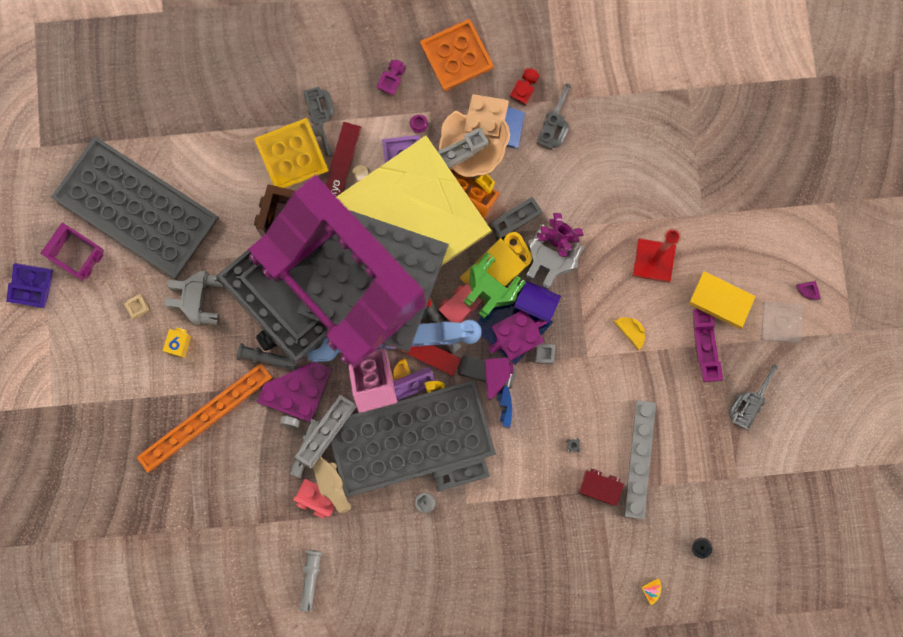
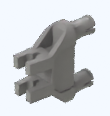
(550, 260)
(193, 296)

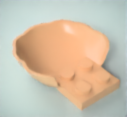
(489, 115)

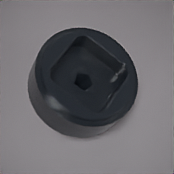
(702, 548)

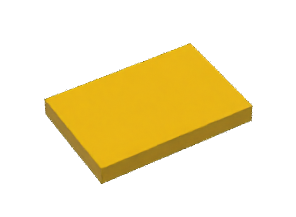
(506, 264)
(722, 300)

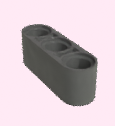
(475, 369)

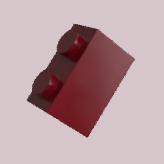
(600, 487)

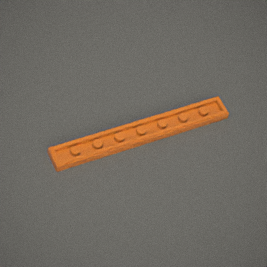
(204, 418)

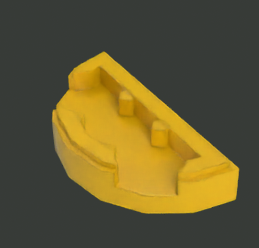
(632, 330)

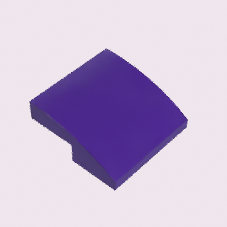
(29, 285)
(537, 301)

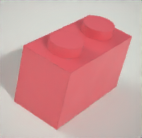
(454, 309)

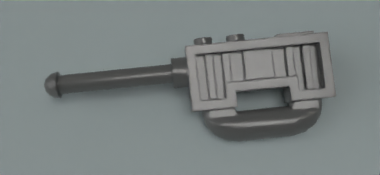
(318, 115)
(554, 121)
(753, 404)

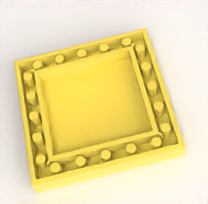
(420, 196)

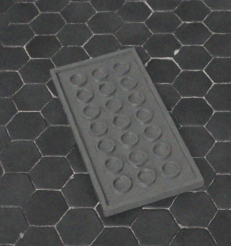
(135, 207)
(412, 438)

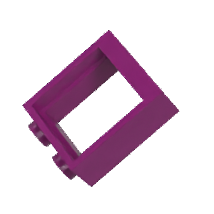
(59, 239)

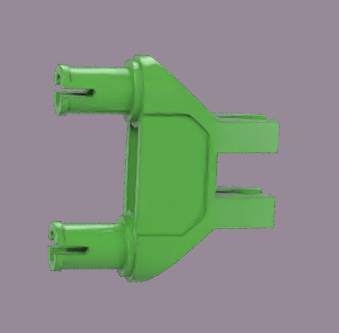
(489, 288)

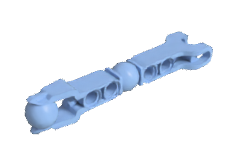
(427, 334)

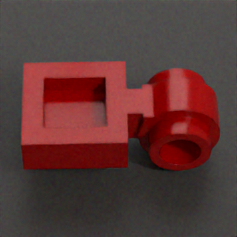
(523, 90)

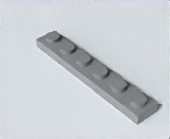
(640, 459)

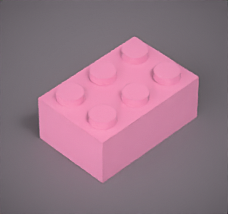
(373, 382)

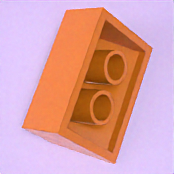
(478, 196)

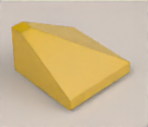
(485, 182)

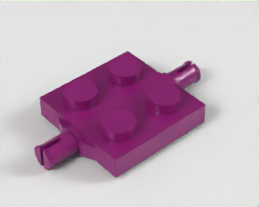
(517, 335)

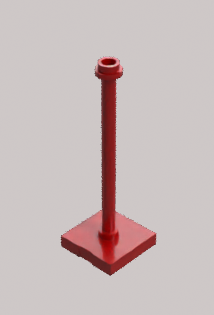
(655, 258)

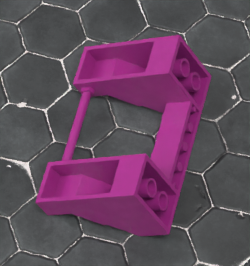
(303, 226)

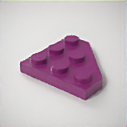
(297, 391)

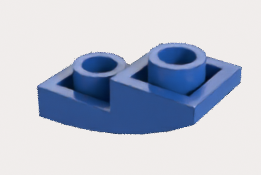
(506, 402)

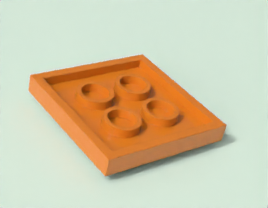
(456, 55)

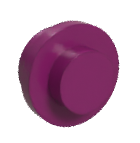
(418, 123)

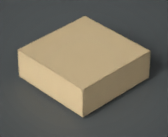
(136, 306)

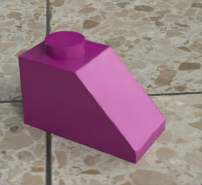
(497, 375)

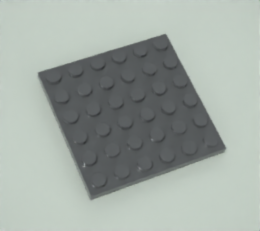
(341, 282)

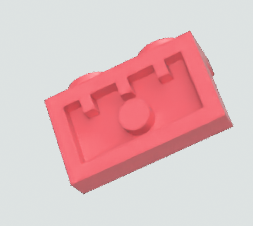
(311, 497)

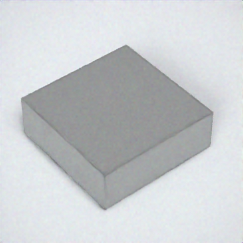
(545, 354)

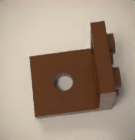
(269, 205)

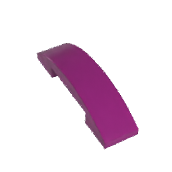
(706, 347)

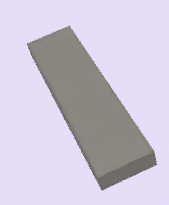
(325, 431)

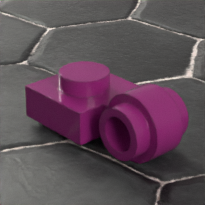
(390, 81)

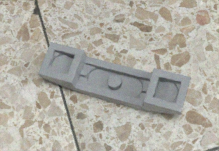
(464, 149)

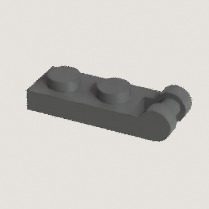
(516, 218)
(461, 474)

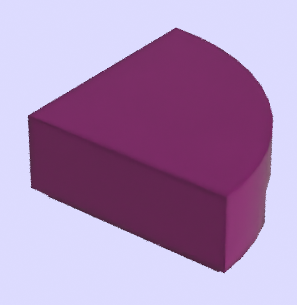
(809, 290)

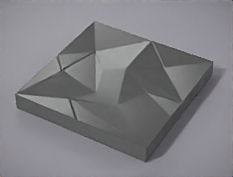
(275, 304)

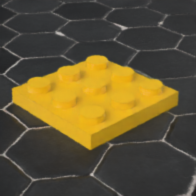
(291, 153)

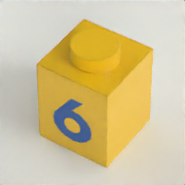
(177, 342)

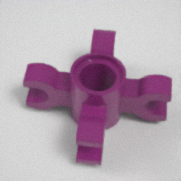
(560, 234)

